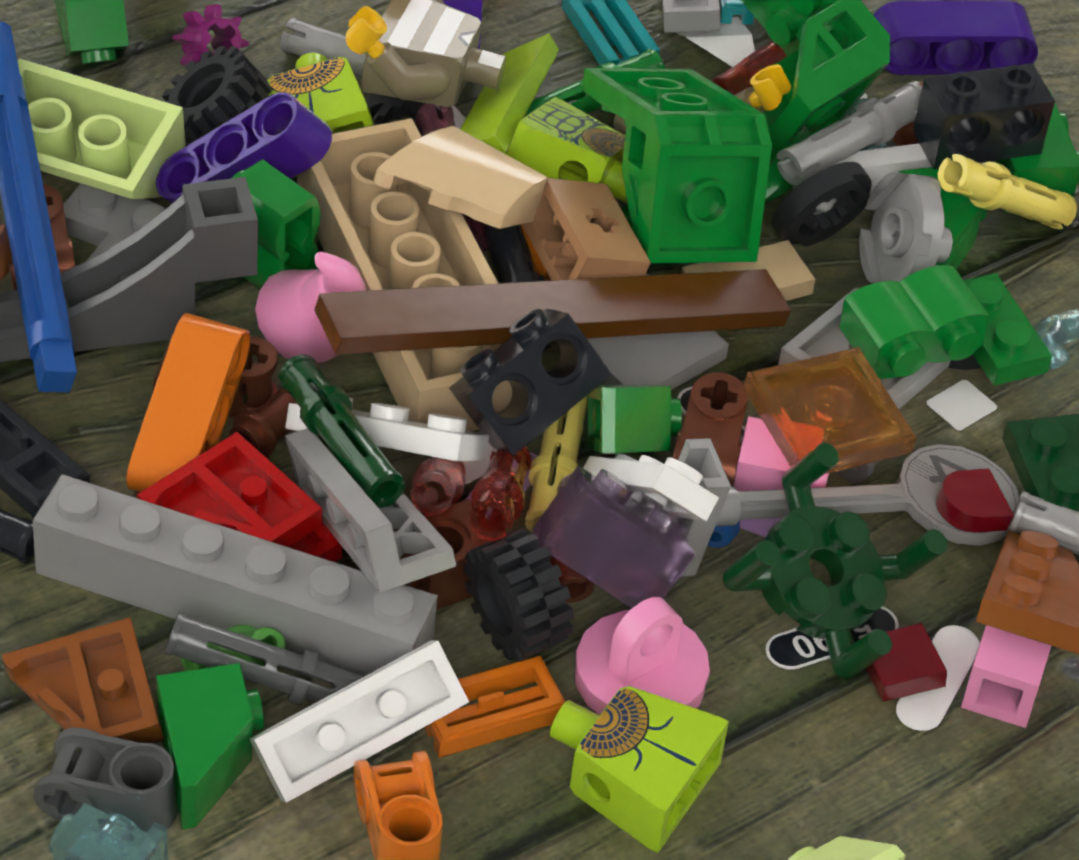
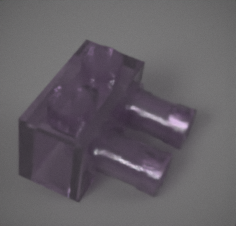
(612, 538)

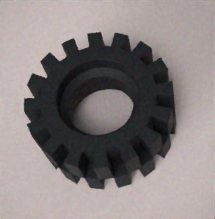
(216, 90)
(518, 595)

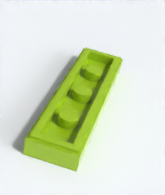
(500, 110)

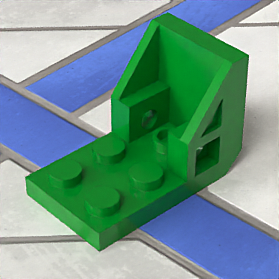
(831, 61)
(689, 163)

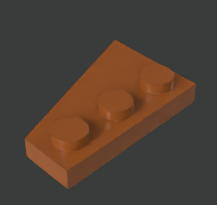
(1034, 591)

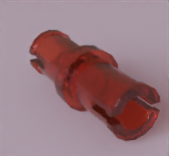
(438, 485)

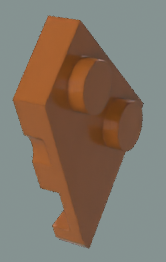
(91, 682)

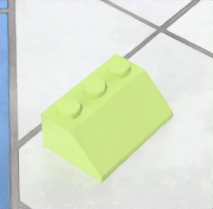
(100, 131)

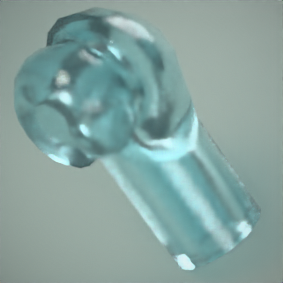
(1057, 331)

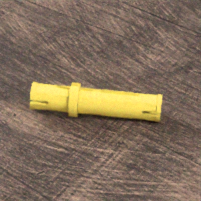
(993, 187)
(544, 465)

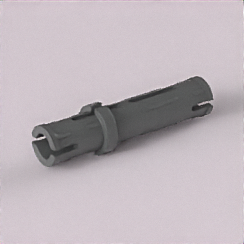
(190, 642)

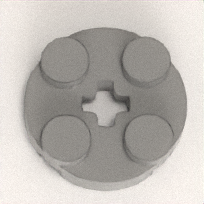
(905, 228)

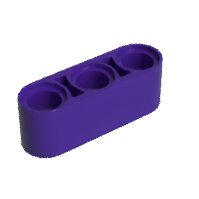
(956, 36)
(272, 130)

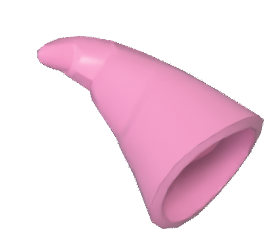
(288, 305)

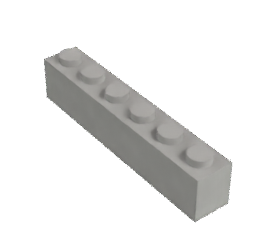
(224, 577)

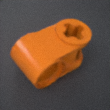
(399, 808)

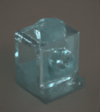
(106, 836)

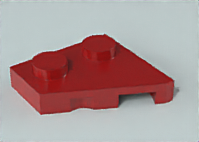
(238, 491)

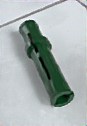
(328, 413)

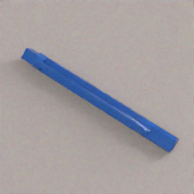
(31, 233)

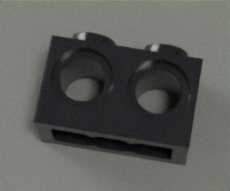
(984, 114)
(537, 395)

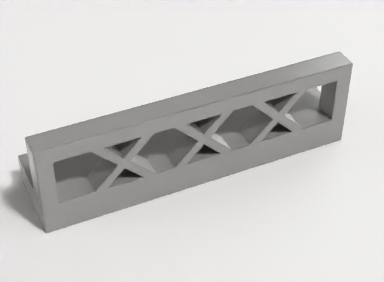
(362, 526)

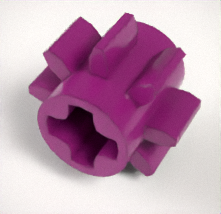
(196, 34)

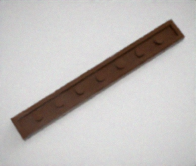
(597, 305)

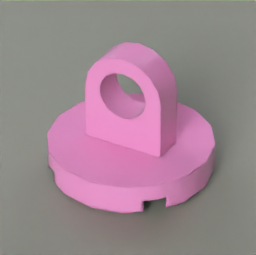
(644, 651)

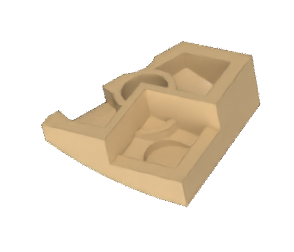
(466, 177)

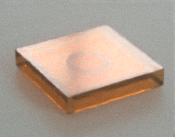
(830, 402)

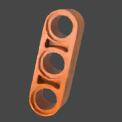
(189, 398)

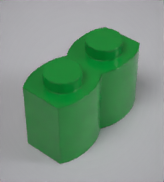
(286, 222)
(914, 321)

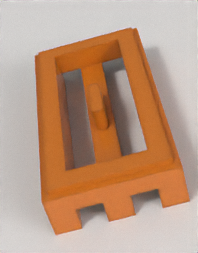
(497, 714)

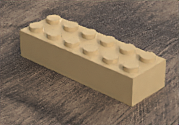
(399, 245)

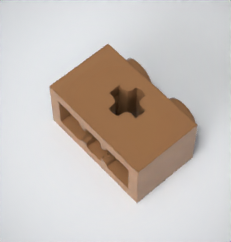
(584, 233)

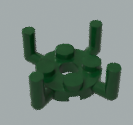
(843, 546)

